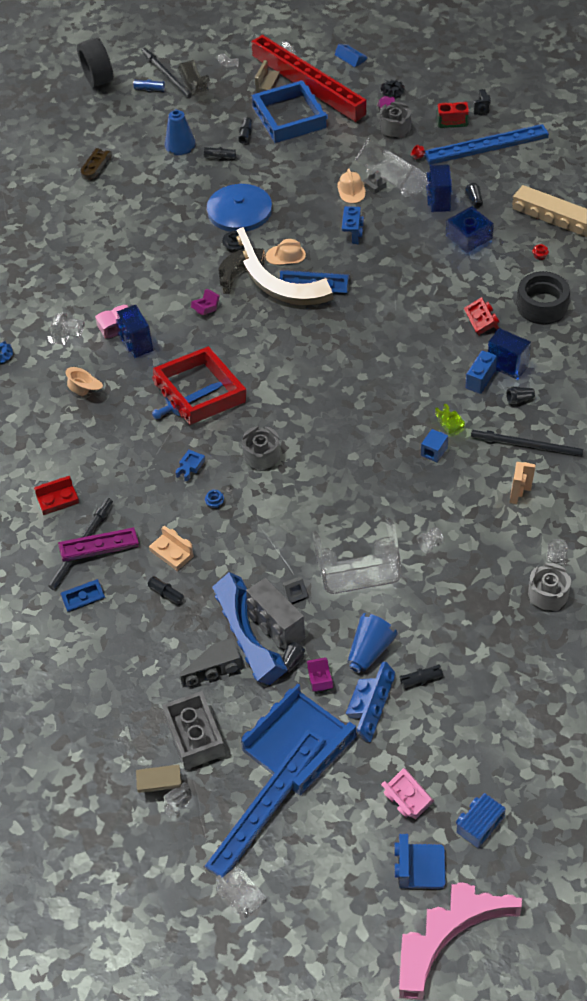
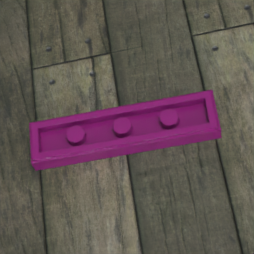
(98, 544)

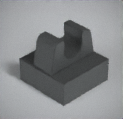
(374, 183)
(294, 589)

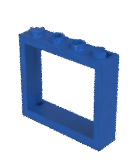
(295, 128)

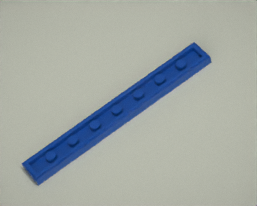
(486, 144)
(264, 805)

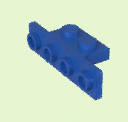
(369, 700)

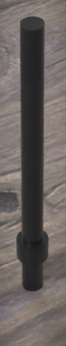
(151, 57)
(490, 436)
(99, 515)

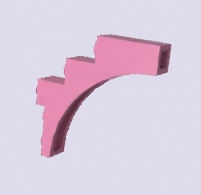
(442, 925)

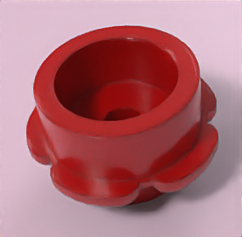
(417, 152)
(540, 251)

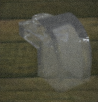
(63, 327)

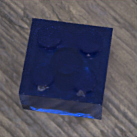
(439, 188)
(469, 229)
(134, 331)
(511, 353)

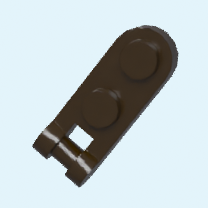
(95, 163)

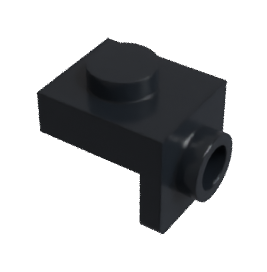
(482, 104)

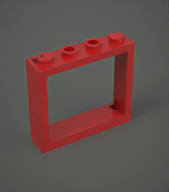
(236, 391)

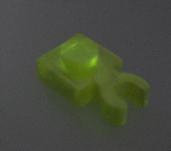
(449, 420)

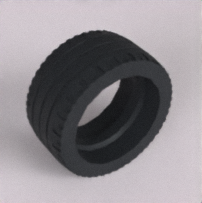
(95, 62)
(546, 283)

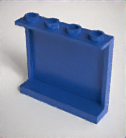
(283, 728)

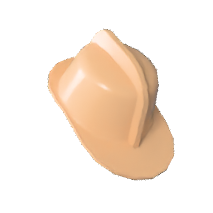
(351, 187)
(287, 252)
(81, 381)

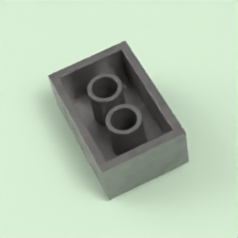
(275, 614)
(193, 730)

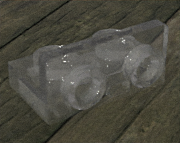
(241, 892)

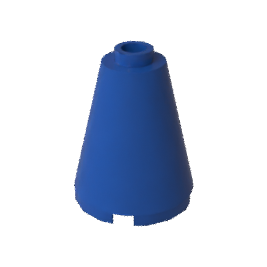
(178, 134)
(370, 641)

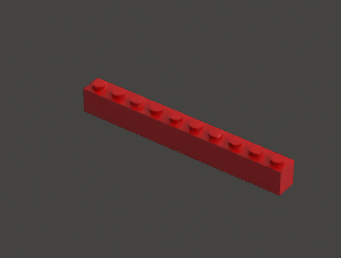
(320, 84)

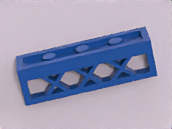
(337, 282)

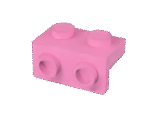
(408, 794)

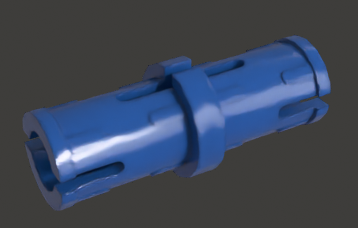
(149, 85)

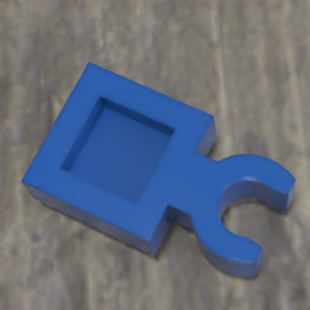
(190, 463)

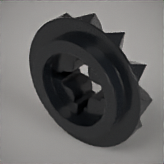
(397, 90)
(228, 239)

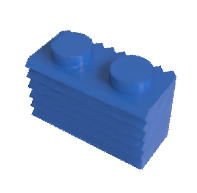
(481, 372)
(480, 820)

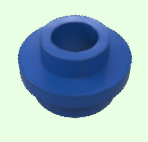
(214, 498)

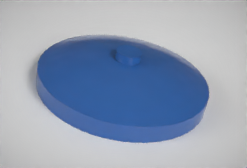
(239, 207)

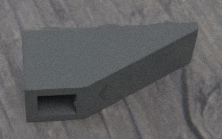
(215, 661)

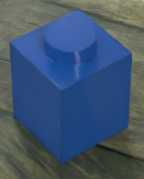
(434, 445)

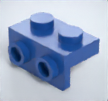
(352, 221)

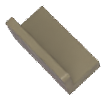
(266, 78)
(158, 778)

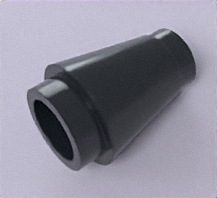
(473, 193)
(519, 394)
(293, 655)

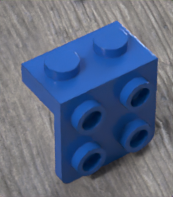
(419, 864)

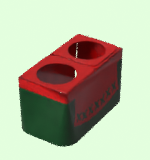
(452, 115)

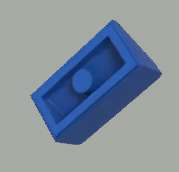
(350, 55)
(82, 595)

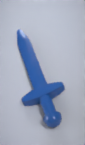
(158, 413)

